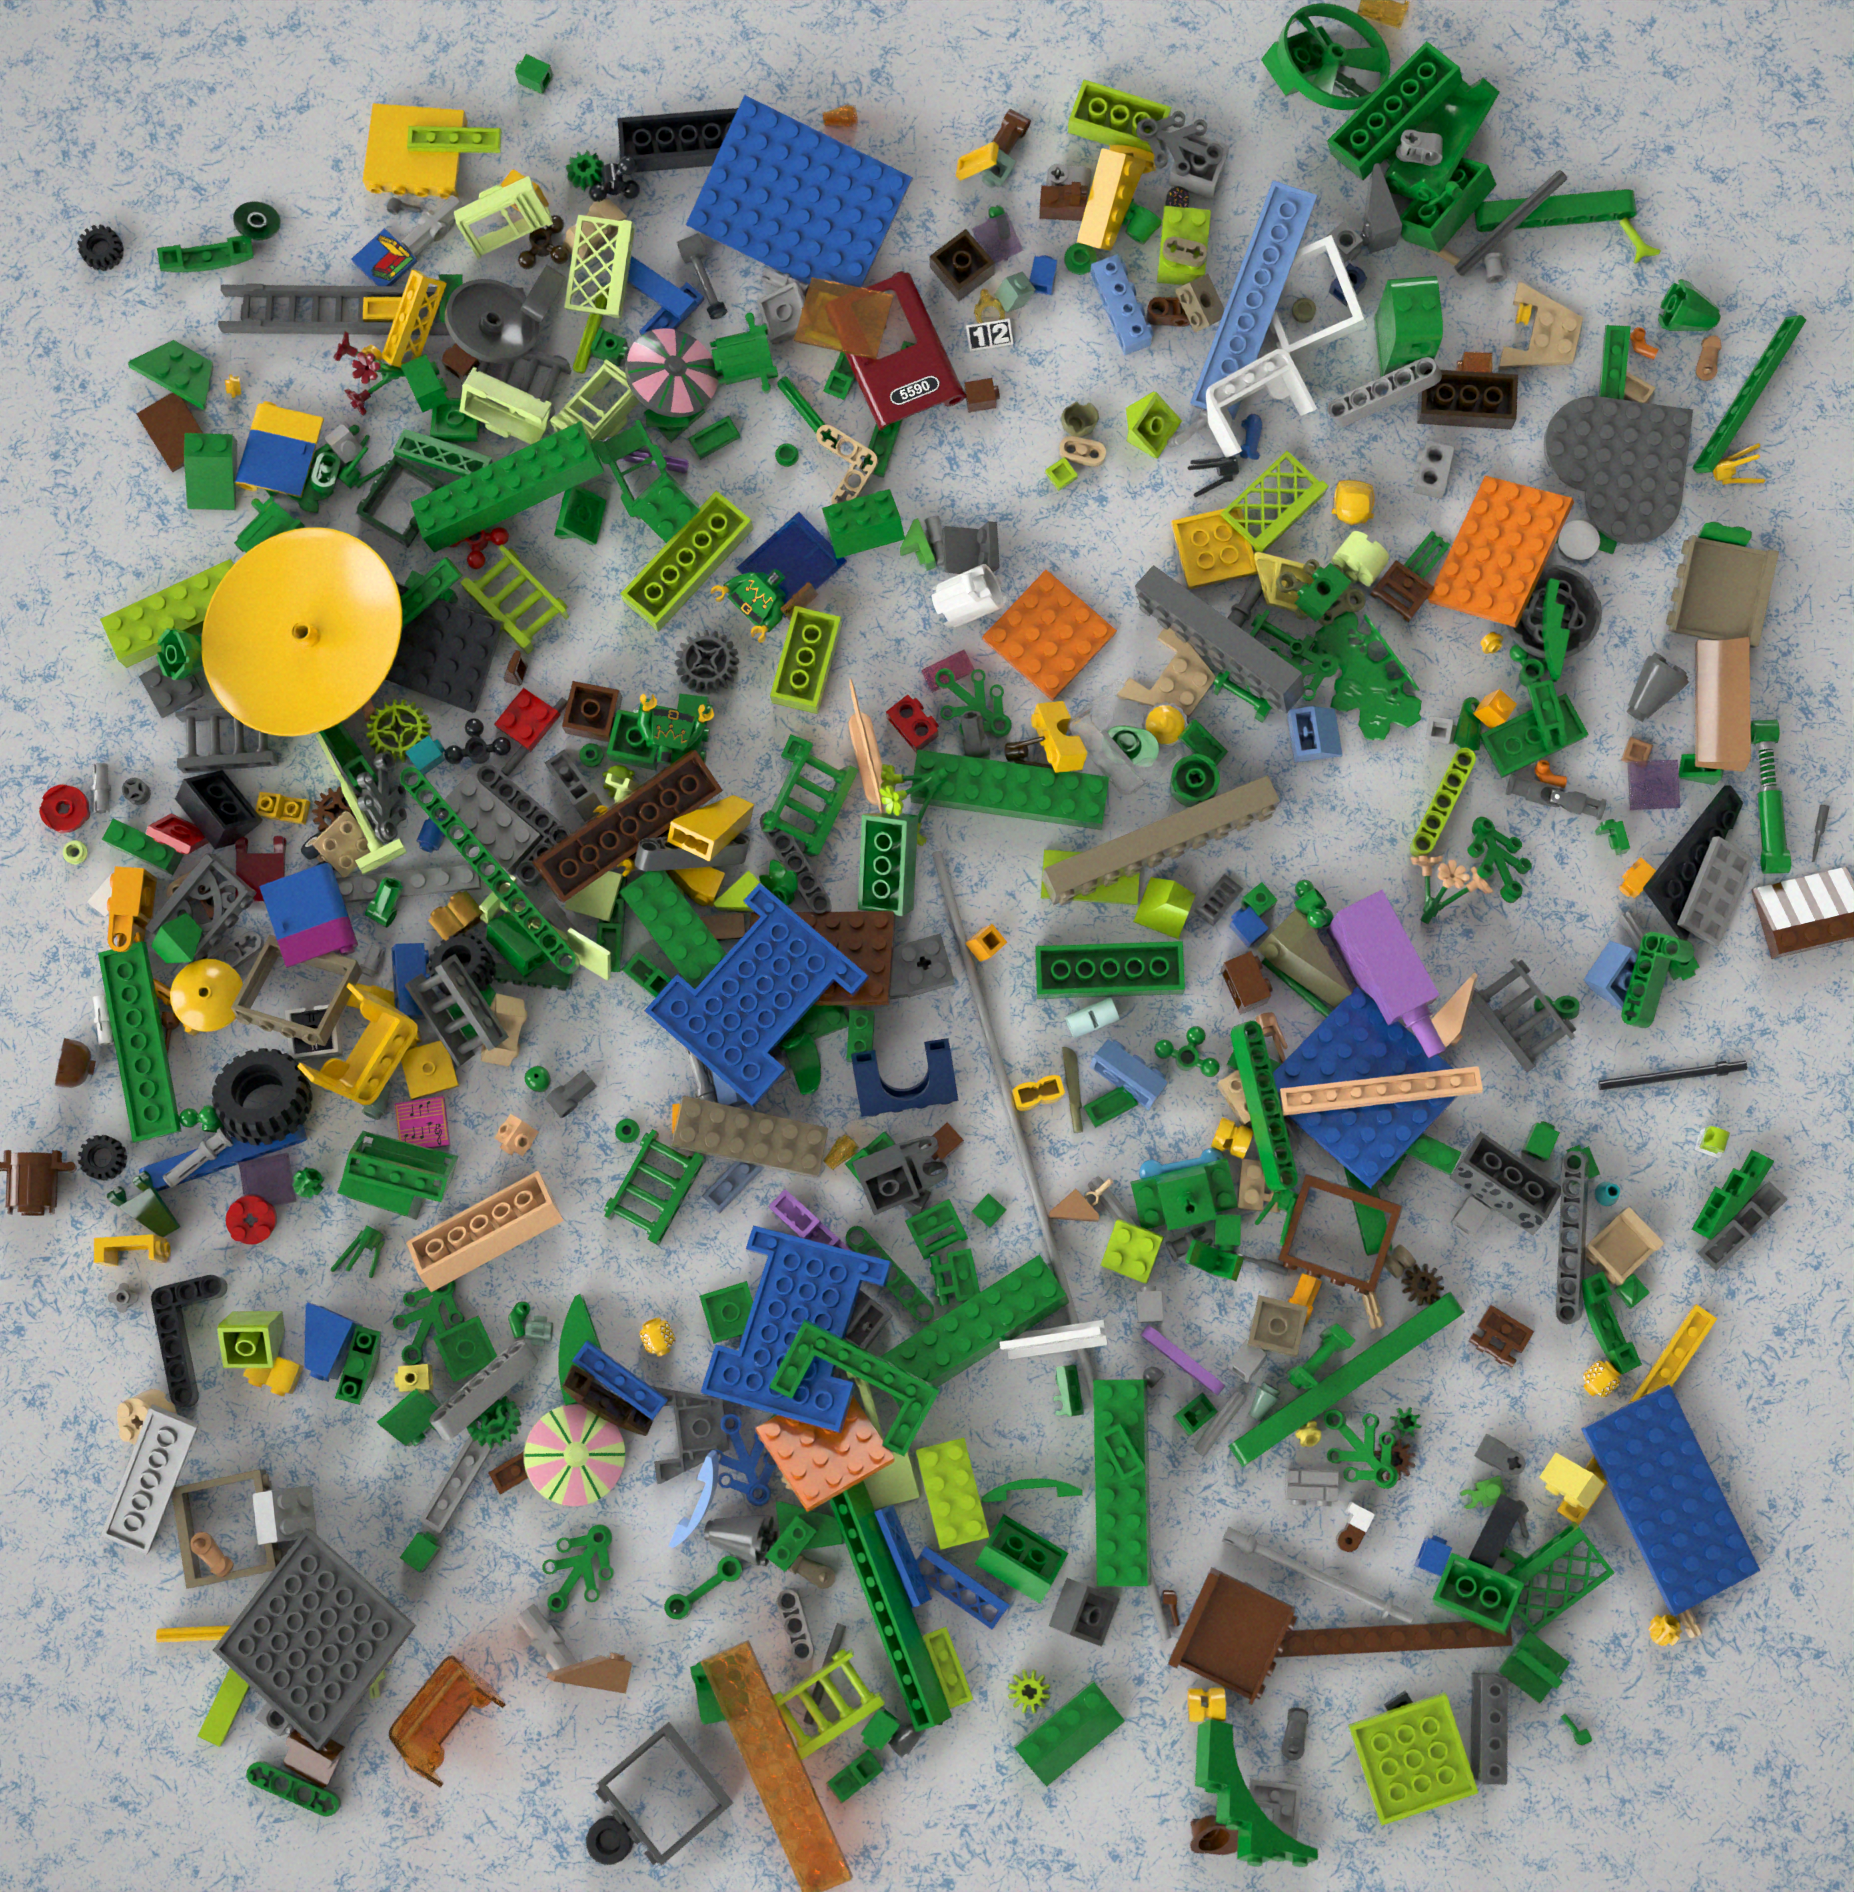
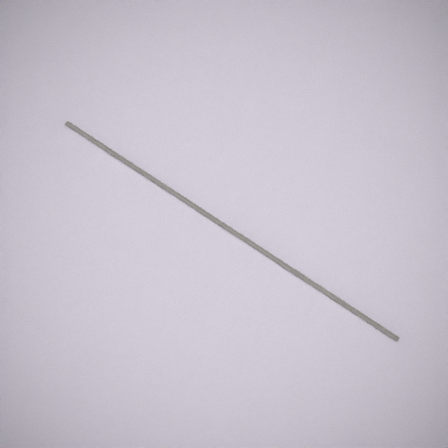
(1027, 1161)

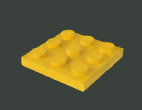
(1212, 549)

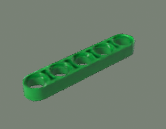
(901, 1279)

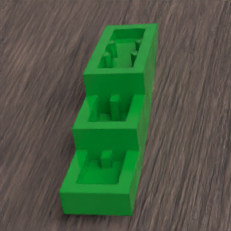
(1554, 637)
(611, 932)
(1727, 1202)

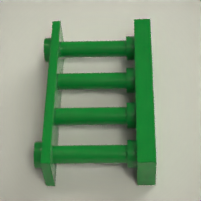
(1260, 704)
(833, 798)
(666, 1207)
(1333, 1339)

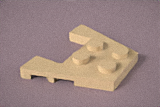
(1552, 335)
(1182, 682)

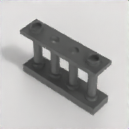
(556, 363)
(216, 760)
(470, 1001)
(1512, 1037)

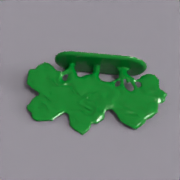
(1365, 681)

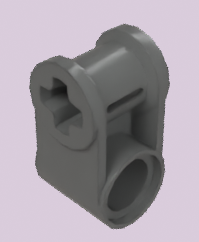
(1496, 1454)

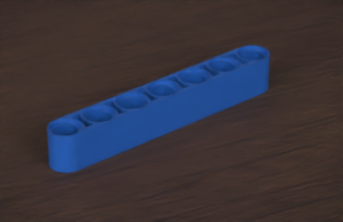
(226, 1158)

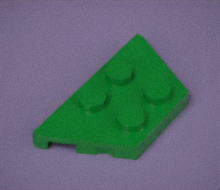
(177, 370)

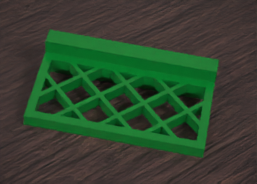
(1545, 1557)

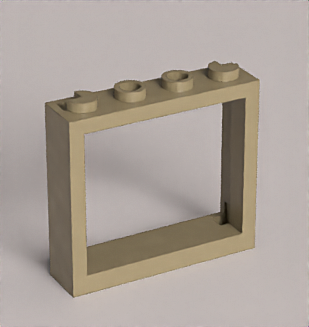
(330, 962)
(186, 1530)

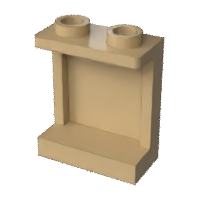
(1622, 1246)

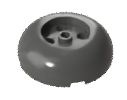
(1582, 620)

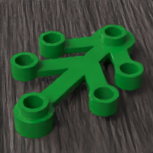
(1314, 668)
(976, 704)
(1485, 830)
(429, 1314)
(1364, 1451)
(581, 1564)

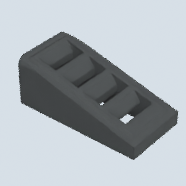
(1209, 916)

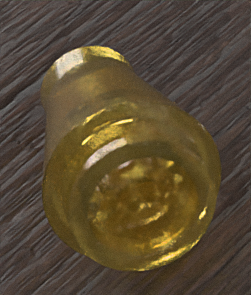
(841, 1151)

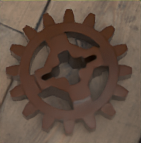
(328, 811)

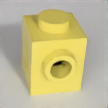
(413, 1377)

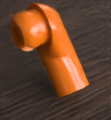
(1639, 344)
(1545, 775)

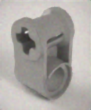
(1422, 148)
(1068, 174)

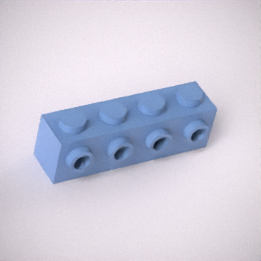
(1121, 304)

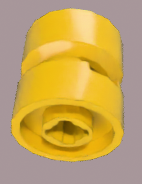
(1232, 1138)
(1215, 1704)

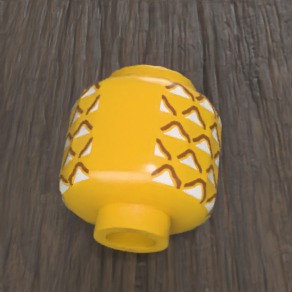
(657, 1336)
(1601, 1379)

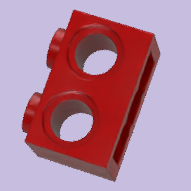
(908, 726)

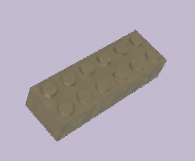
(749, 1137)

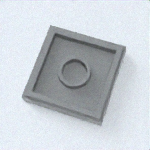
(782, 311)

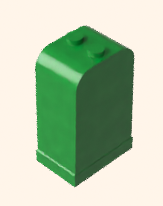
(1408, 322)

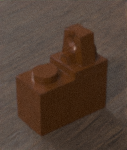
(1063, 202)

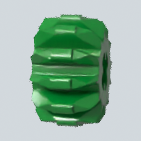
(585, 170)

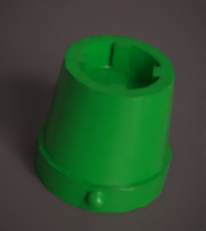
(1142, 225)

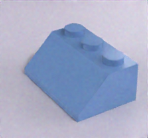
(1121, 1068)

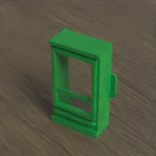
(622, 446)

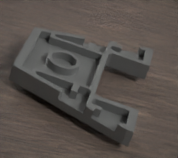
(697, 1431)

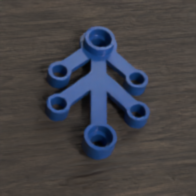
(746, 1464)

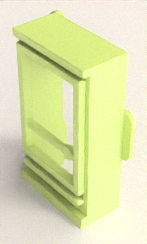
(497, 199)
(613, 420)
(527, 424)

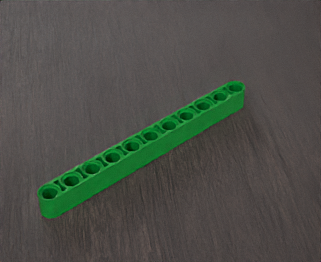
(483, 860)
(1346, 1379)

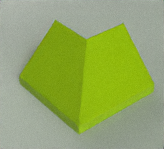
(1151, 424)
(1164, 907)

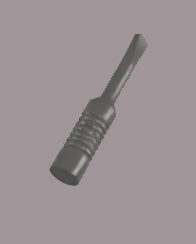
(1820, 827)
(1265, 1264)

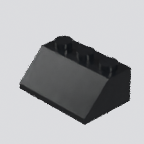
(217, 808)

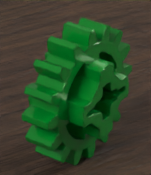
(495, 1424)

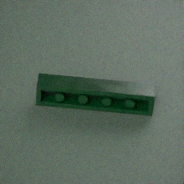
(542, 977)

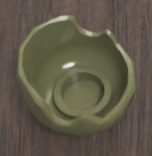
(1079, 419)

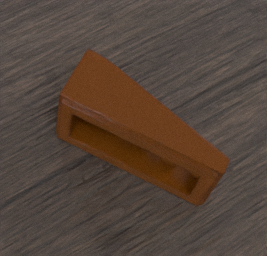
(516, 669)

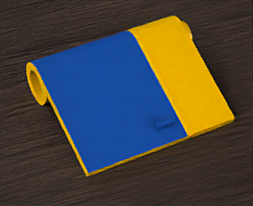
(279, 450)

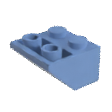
(1314, 733)

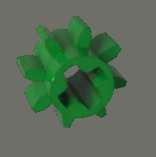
(308, 1182)
(1411, 1418)

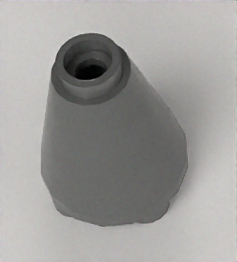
(1655, 687)
(743, 1536)

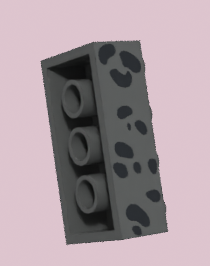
(1506, 1183)

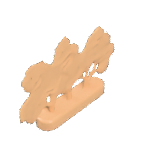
(866, 752)

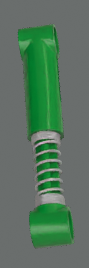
(1774, 856)

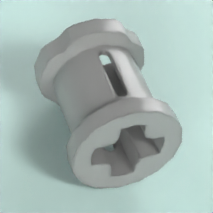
(1494, 268)

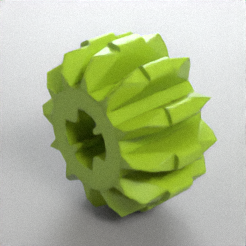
(1023, 1697)

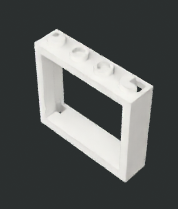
(1336, 331)

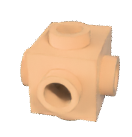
(515, 1136)

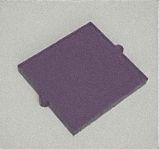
(998, 238)

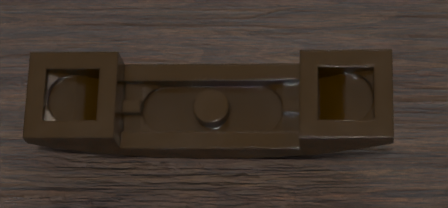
(604, 1403)

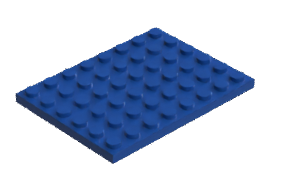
(797, 198)

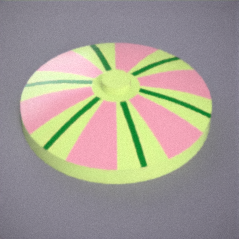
(573, 1456)

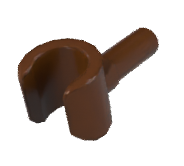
(1170, 1598)

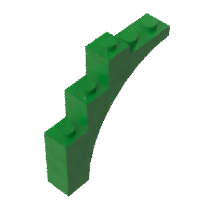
(1219, 1773)

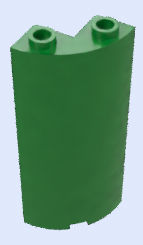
(1457, 123)

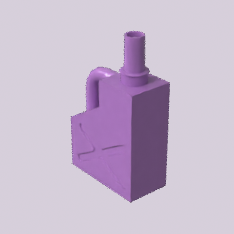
(1387, 966)

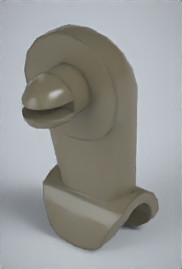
(815, 1572)

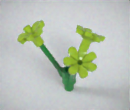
(894, 799)

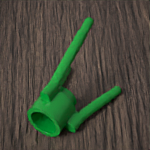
(350, 475)
(1286, 1202)
(366, 1239)

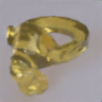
(985, 301)

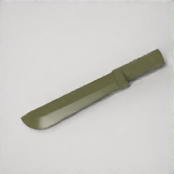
(1073, 1086)

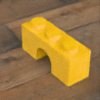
(1062, 751)

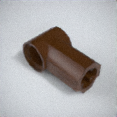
(1012, 128)

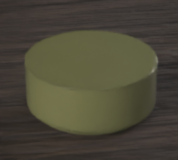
(1303, 310)

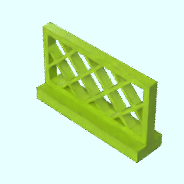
(1289, 516)

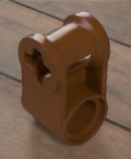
(1171, 312)

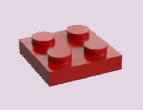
(527, 719)
(177, 833)

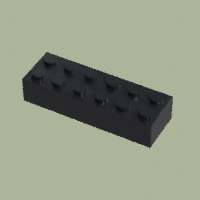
(674, 138)

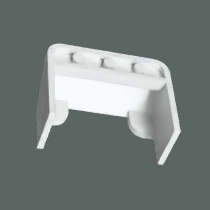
(1275, 373)

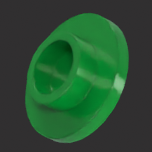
(1079, 258)

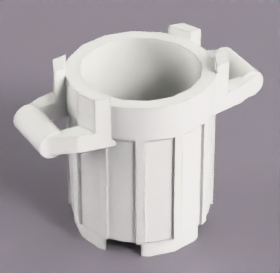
(968, 596)

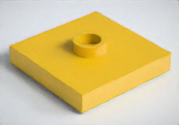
(429, 1070)

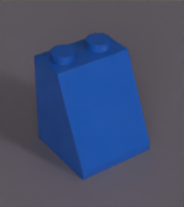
(326, 1341)

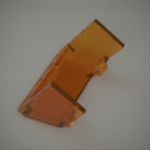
(436, 1712)

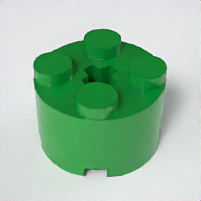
(1185, 771)

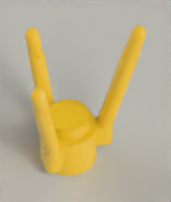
(1726, 467)

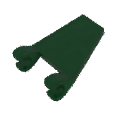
(146, 1207)

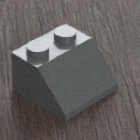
(1084, 1612)

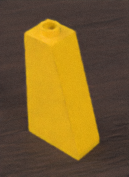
(711, 827)

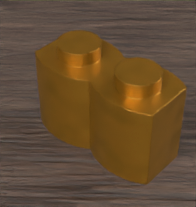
(457, 916)

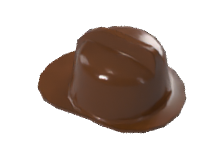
(1212, 1837)

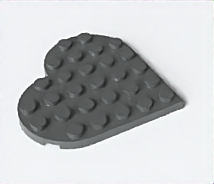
(1625, 460)

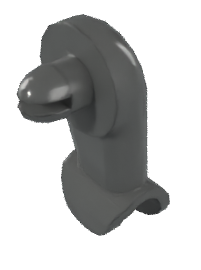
(1294, 1737)

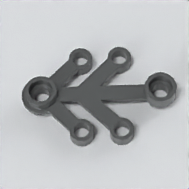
(1175, 141)
(385, 827)

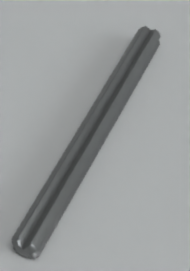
(1510, 222)

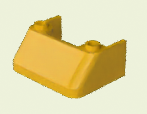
(374, 1054)

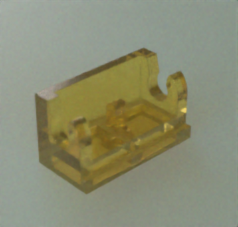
(1384, 11)

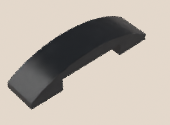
(1496, 1531)

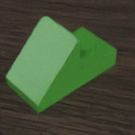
(916, 540)

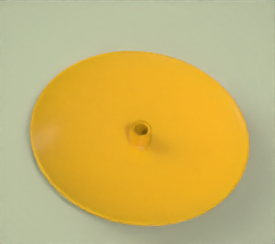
(258, 623)

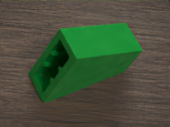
(516, 944)
(827, 1526)

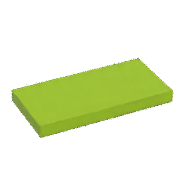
(1122, 892)

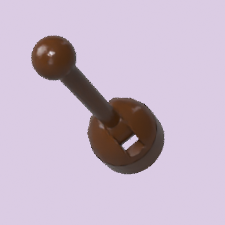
(169, 1022)

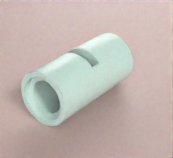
(1092, 1018)

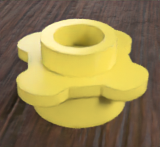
(1309, 1434)

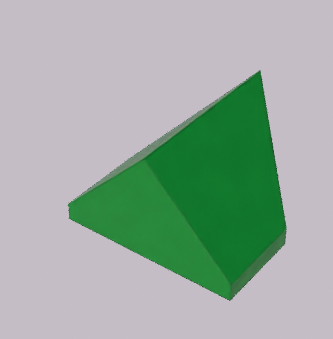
(178, 940)

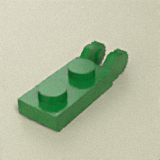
(1547, 712)

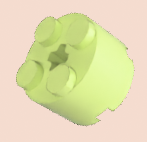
(1360, 558)

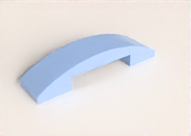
(708, 1474)

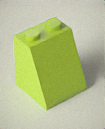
(251, 1338)

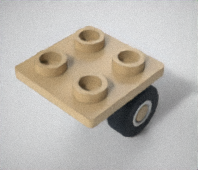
(338, 845)

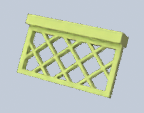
(619, 272)

